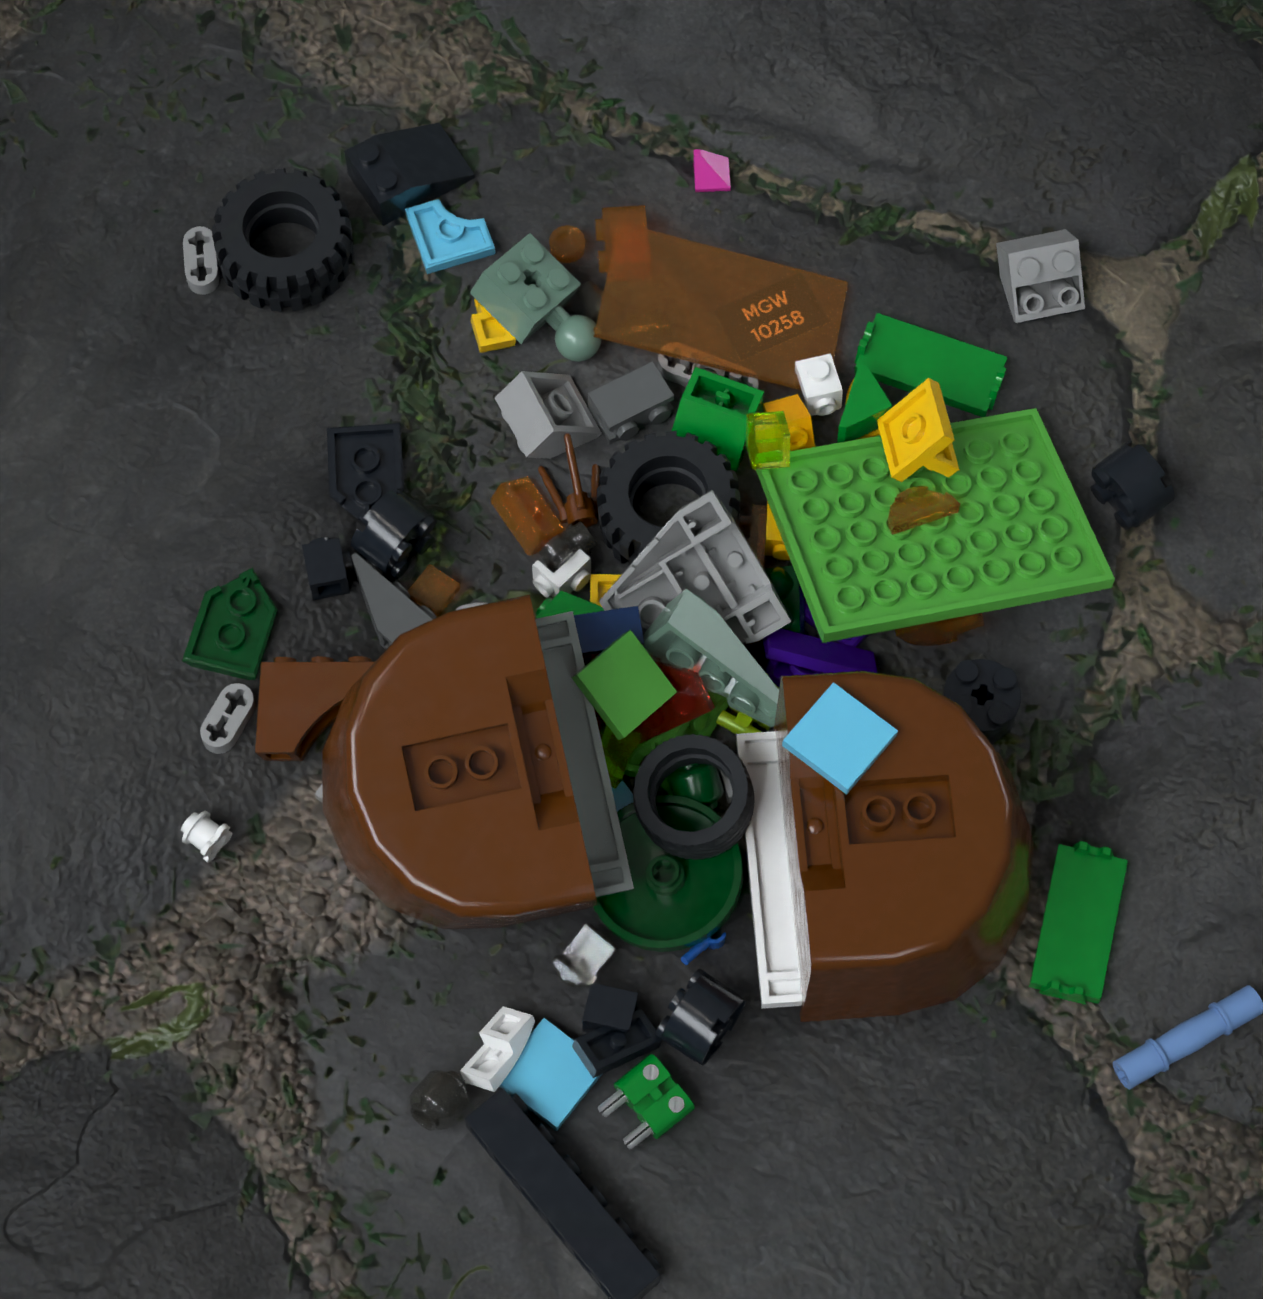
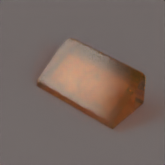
(526, 514)

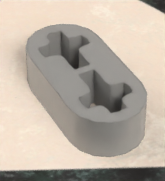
(193, 261)
(221, 713)

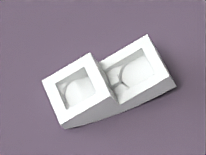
(503, 1044)

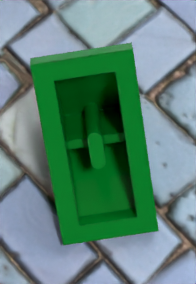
(864, 406)

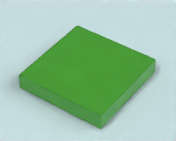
(624, 684)

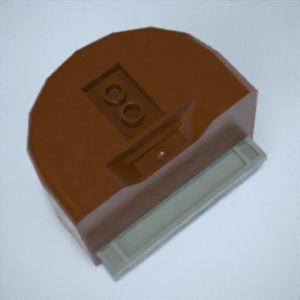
(475, 773)

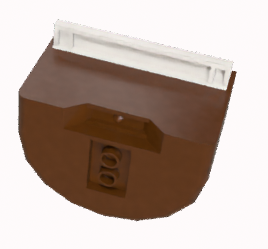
(899, 883)

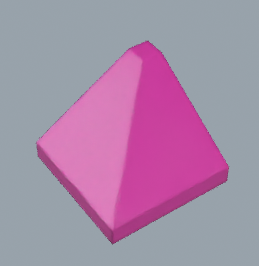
(710, 172)

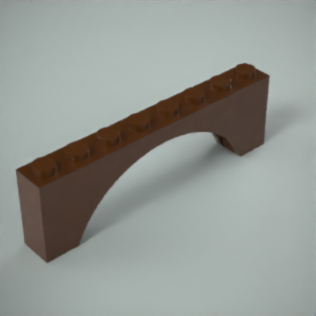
(301, 702)

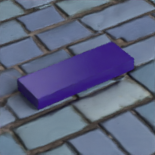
(812, 654)

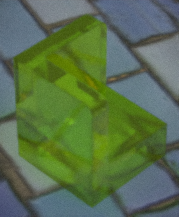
(768, 440)
(617, 752)

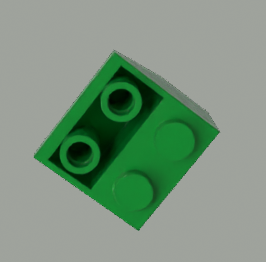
(717, 412)

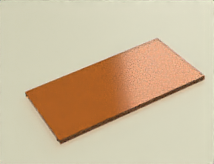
(717, 306)

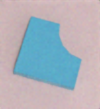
(447, 239)

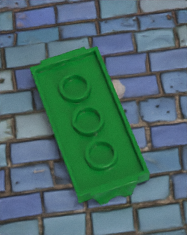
(909, 355)
(1078, 923)

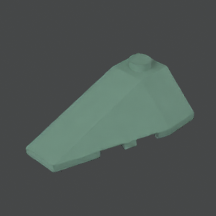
(698, 639)

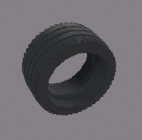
(683, 752)

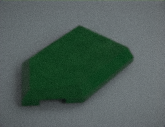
(232, 628)

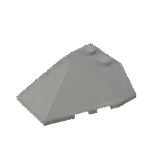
(710, 558)

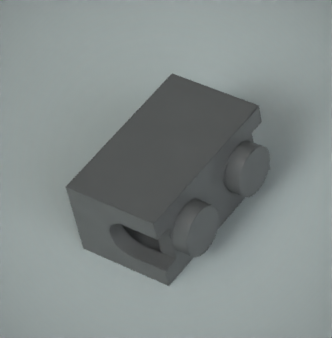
(631, 403)

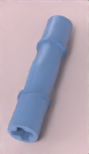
(1188, 1037)

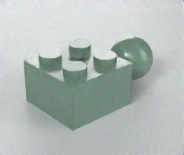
(533, 288)

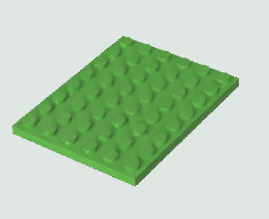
(1007, 547)

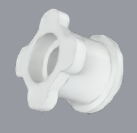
(205, 834)

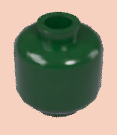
(697, 783)

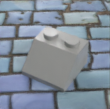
(544, 409)

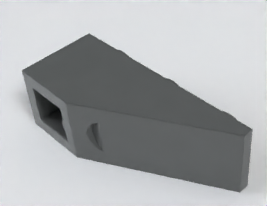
(388, 603)

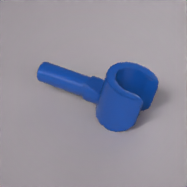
(698, 948)

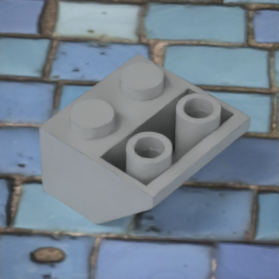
(1041, 275)

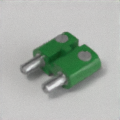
(653, 1098)

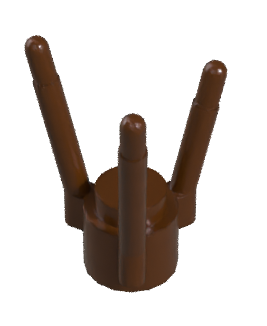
(579, 504)

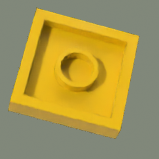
(918, 434)

